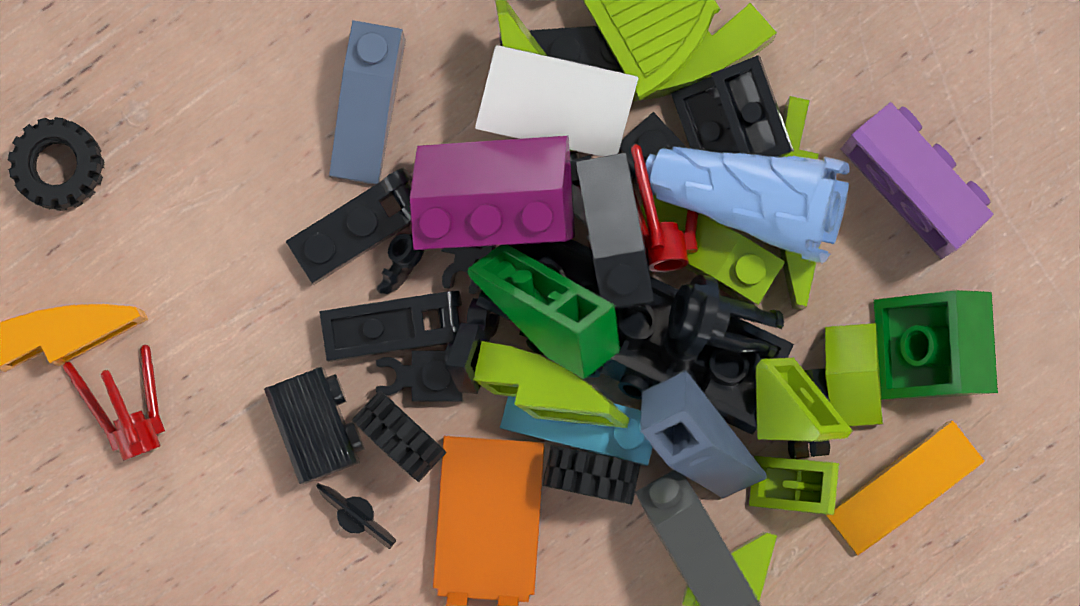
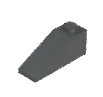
(694, 543)

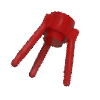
(663, 242)
(132, 432)

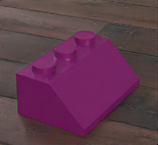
(492, 193)

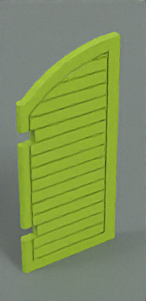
(652, 35)

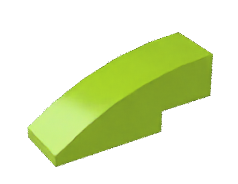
(733, 43)
(544, 387)

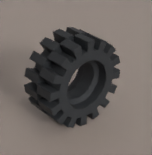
(399, 436)
(591, 474)

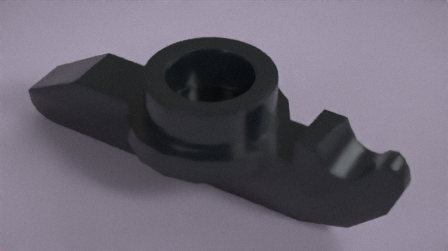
(403, 260)
(356, 515)

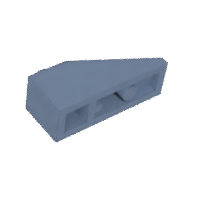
(366, 101)

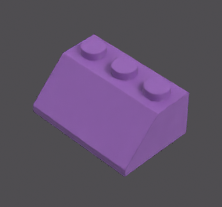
(918, 179)

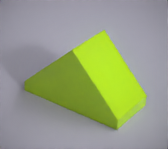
(854, 373)
(793, 405)
(796, 485)

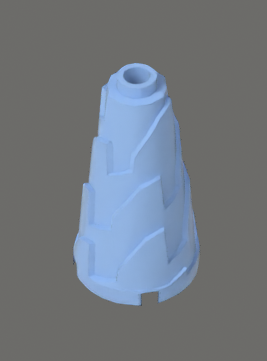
(775, 199)

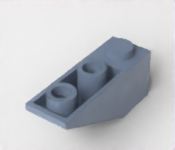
(696, 437)

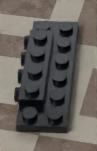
(649, 352)

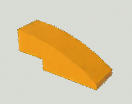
(63, 332)
(905, 487)

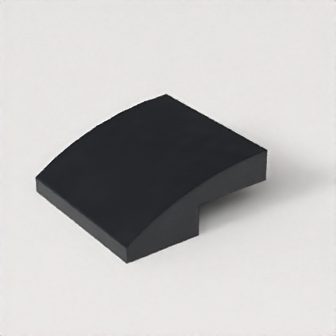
(733, 112)

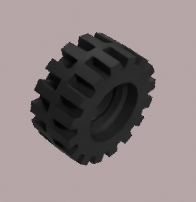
(33, 142)

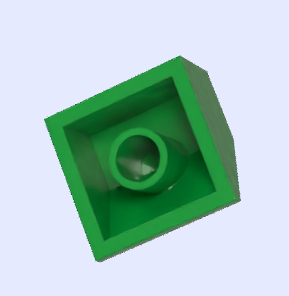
(936, 345)

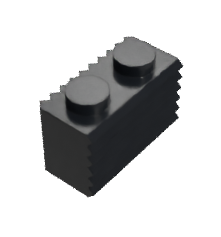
(313, 424)

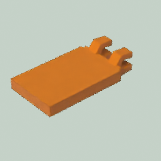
(488, 520)

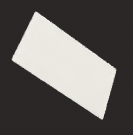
(556, 97)

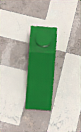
(551, 310)

